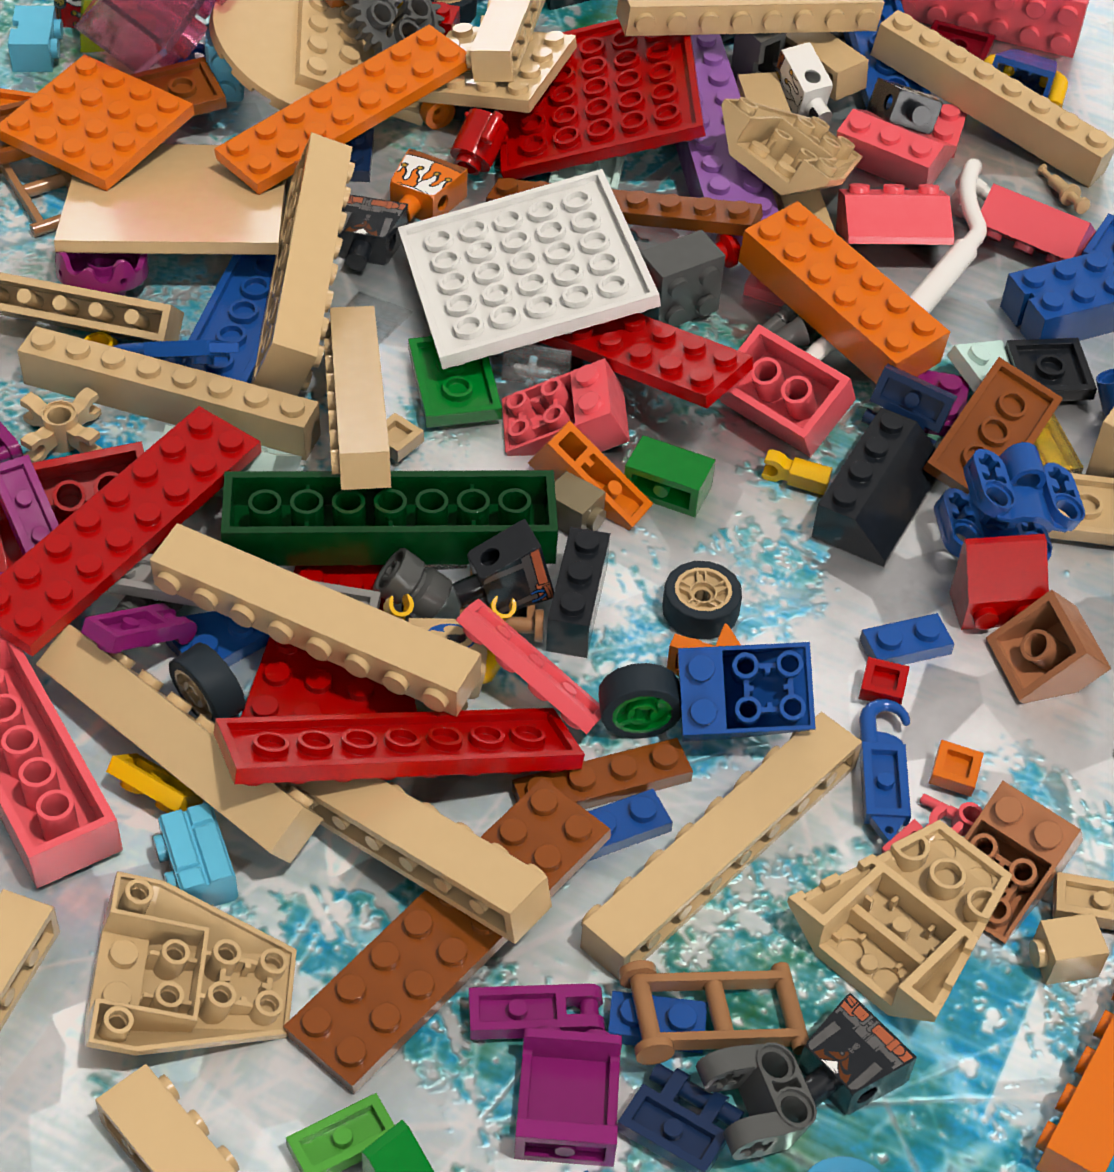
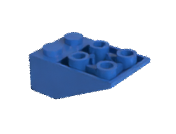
(745, 690)

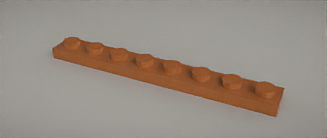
(664, 210)

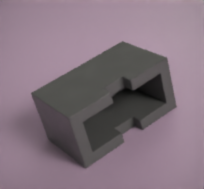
(756, 52)

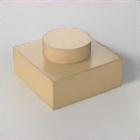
(402, 437)

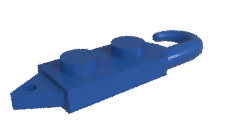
(200, 351)
(884, 772)

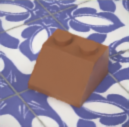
(1048, 650)

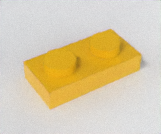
(147, 778)

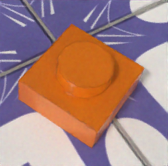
(956, 768)

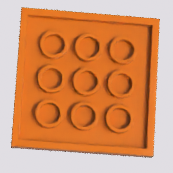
(95, 122)

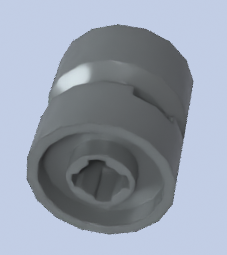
(406, 575)

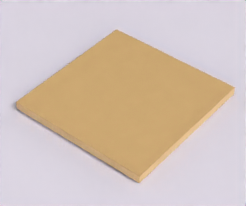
(173, 205)

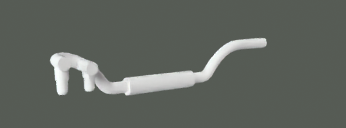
(958, 256)

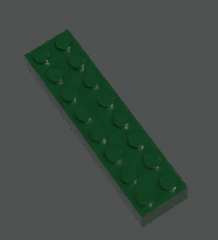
(433, 514)

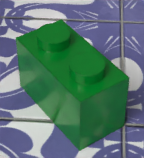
(670, 475)

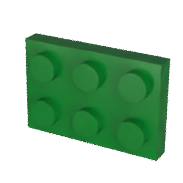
(455, 393)

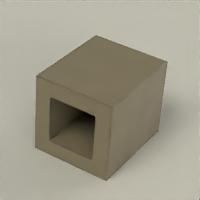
(578, 503)

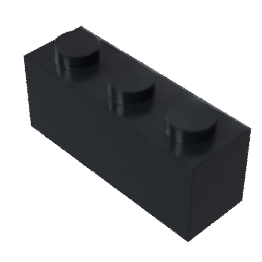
(578, 592)

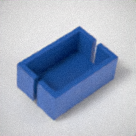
(1062, 298)

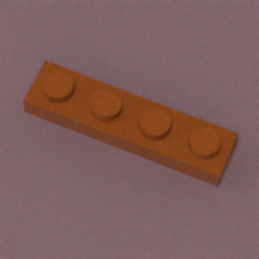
(617, 775)

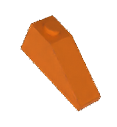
(575, 453)

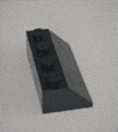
(877, 489)

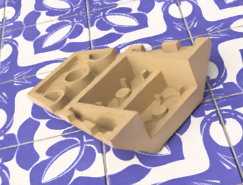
(904, 919)

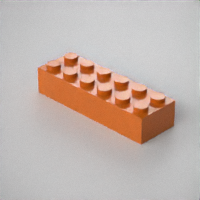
(841, 294)

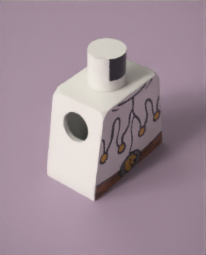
(804, 81)

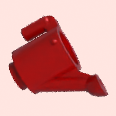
(479, 140)

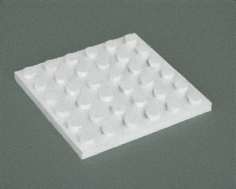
(526, 268)

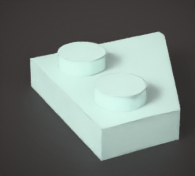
(976, 359)

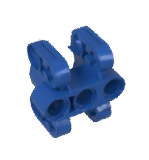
(1009, 498)

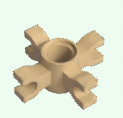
(60, 425)

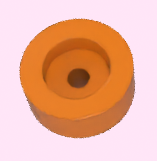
(436, 115)

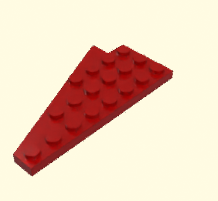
(298, 684)

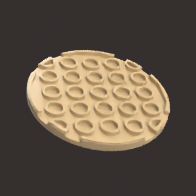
(260, 46)

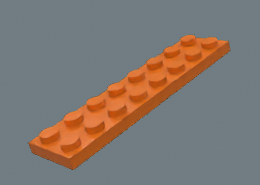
(344, 107)

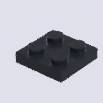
(1055, 364)

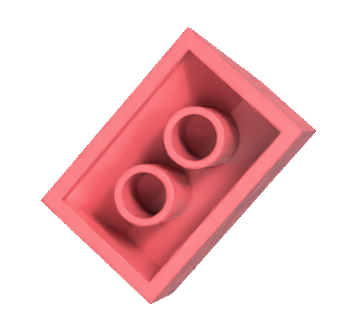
(894, 150)
(894, 215)
(1034, 225)

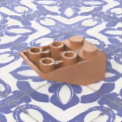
(1029, 845)

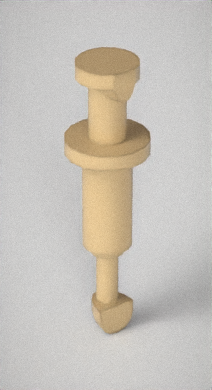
(1068, 193)

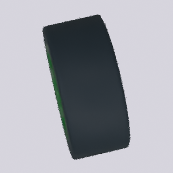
(640, 700)

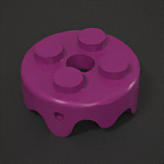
(102, 271)

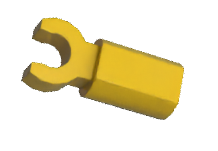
(796, 472)

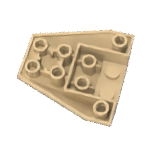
(786, 148)
(183, 974)

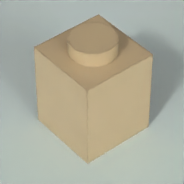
(1068, 948)

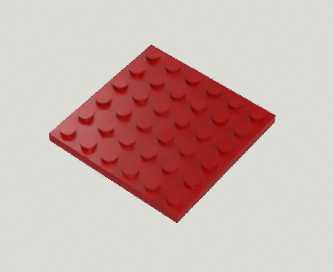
(607, 103)

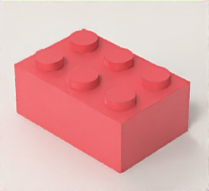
(789, 392)

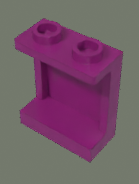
(568, 1096)

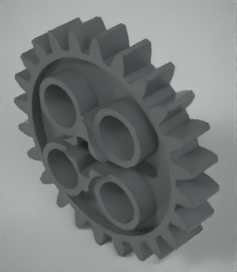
(374, 17)

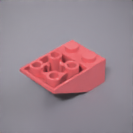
(585, 396)

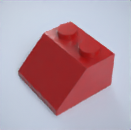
(998, 579)

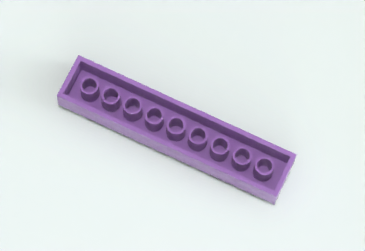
(706, 159)

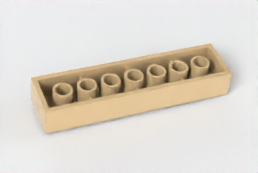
(304, 267)

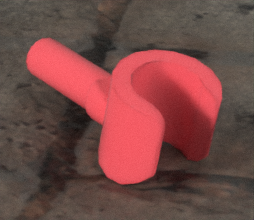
(966, 811)

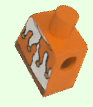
(428, 185)

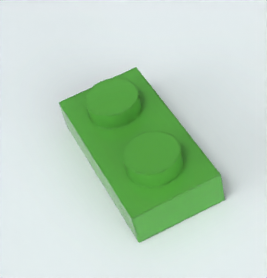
(339, 1138)

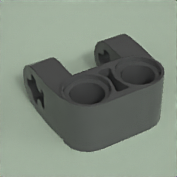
(772, 1093)

